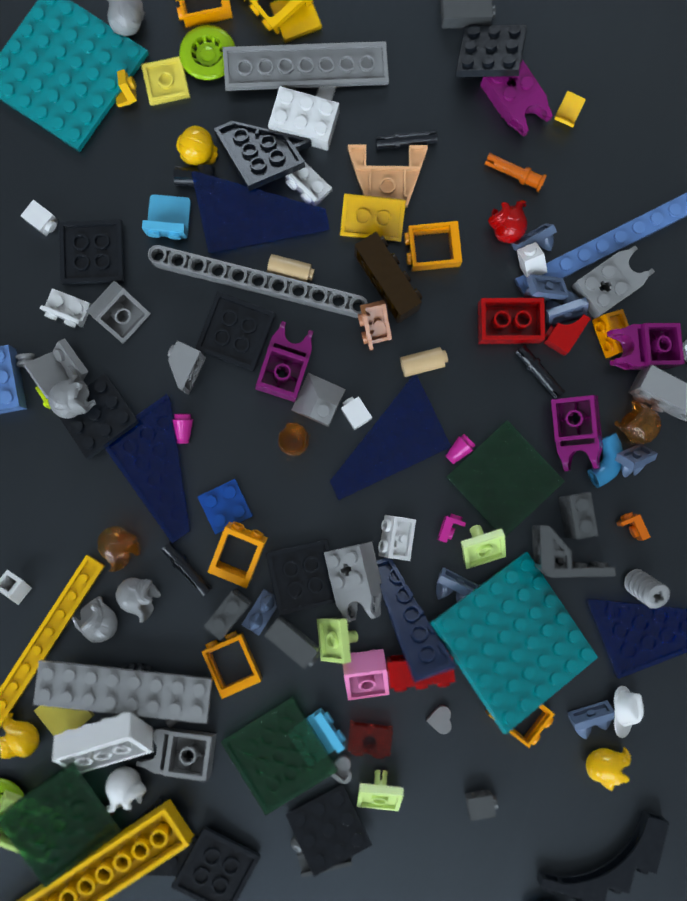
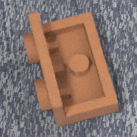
(375, 322)

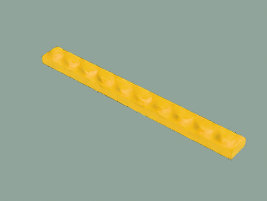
(48, 633)

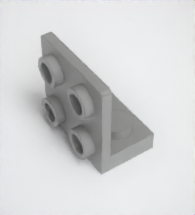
(55, 367)

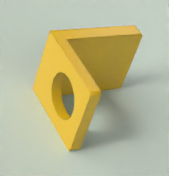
(570, 109)

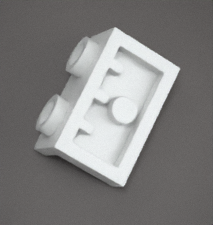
(309, 184)
(67, 308)
(397, 537)

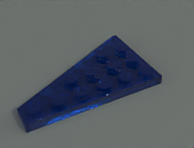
(243, 218)
(398, 440)
(153, 468)
(639, 634)

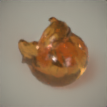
(641, 424)
(115, 545)

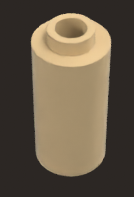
(290, 268)
(423, 361)

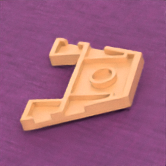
(387, 180)

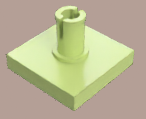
(483, 547)
(335, 640)
(379, 794)

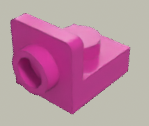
(447, 531)

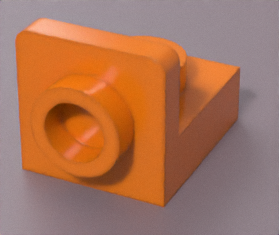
(637, 528)

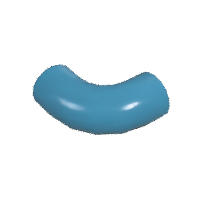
(608, 467)

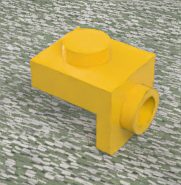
(128, 89)

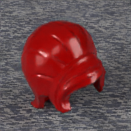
(510, 222)

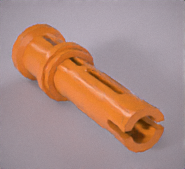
(525, 175)

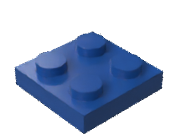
(225, 505)

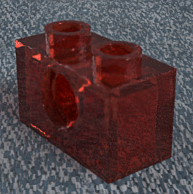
(359, 731)

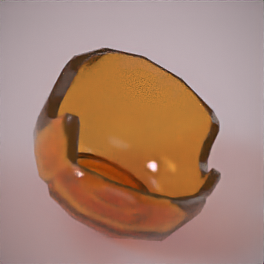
(293, 439)

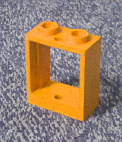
(204, 16)
(451, 228)
(230, 572)
(241, 684)
(533, 734)

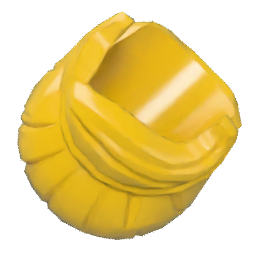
(197, 146)
(20, 738)
(607, 766)

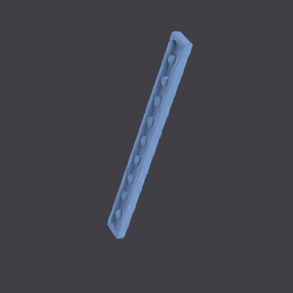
(613, 240)

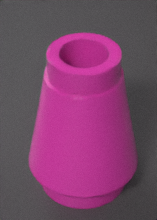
(182, 426)
(460, 449)

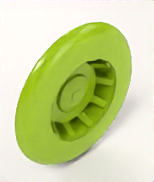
(207, 53)

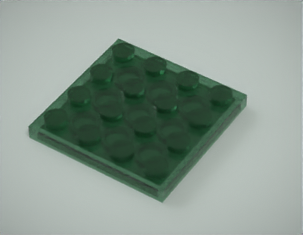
(505, 478)
(279, 755)
(58, 824)

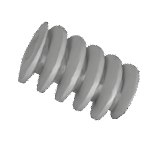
(646, 588)

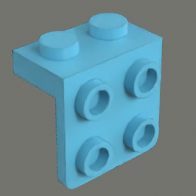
(167, 217)
(325, 730)

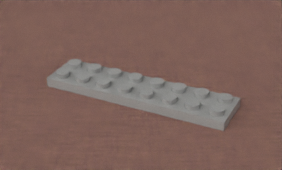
(305, 65)
(123, 691)

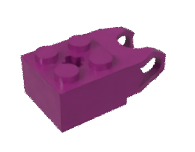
(516, 97)
(649, 345)
(284, 357)
(582, 436)

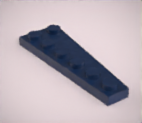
(416, 636)

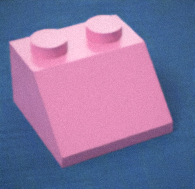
(366, 675)

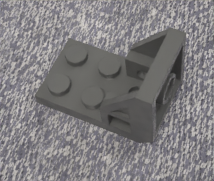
(549, 547)

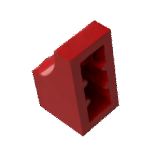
(563, 337)

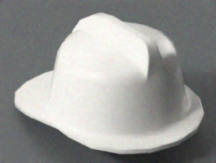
(628, 710)

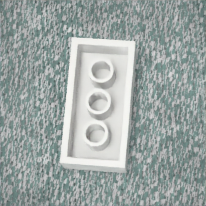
(103, 742)

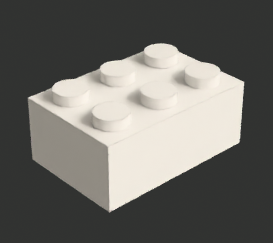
(304, 116)

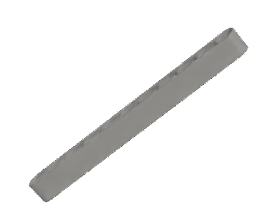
(250, 275)

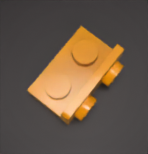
(609, 322)

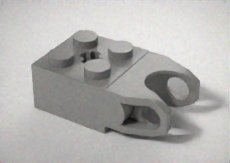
(615, 278)
(661, 391)
(355, 579)
(172, 754)

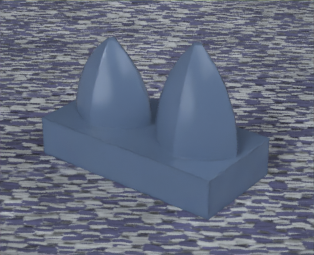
(542, 235)
(546, 287)
(571, 309)
(635, 459)
(450, 581)
(260, 612)
(586, 717)

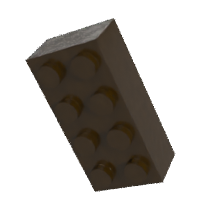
(388, 277)

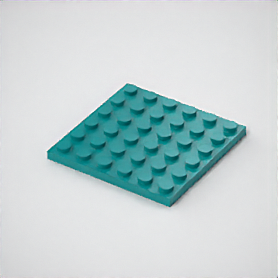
(65, 69)
(514, 641)

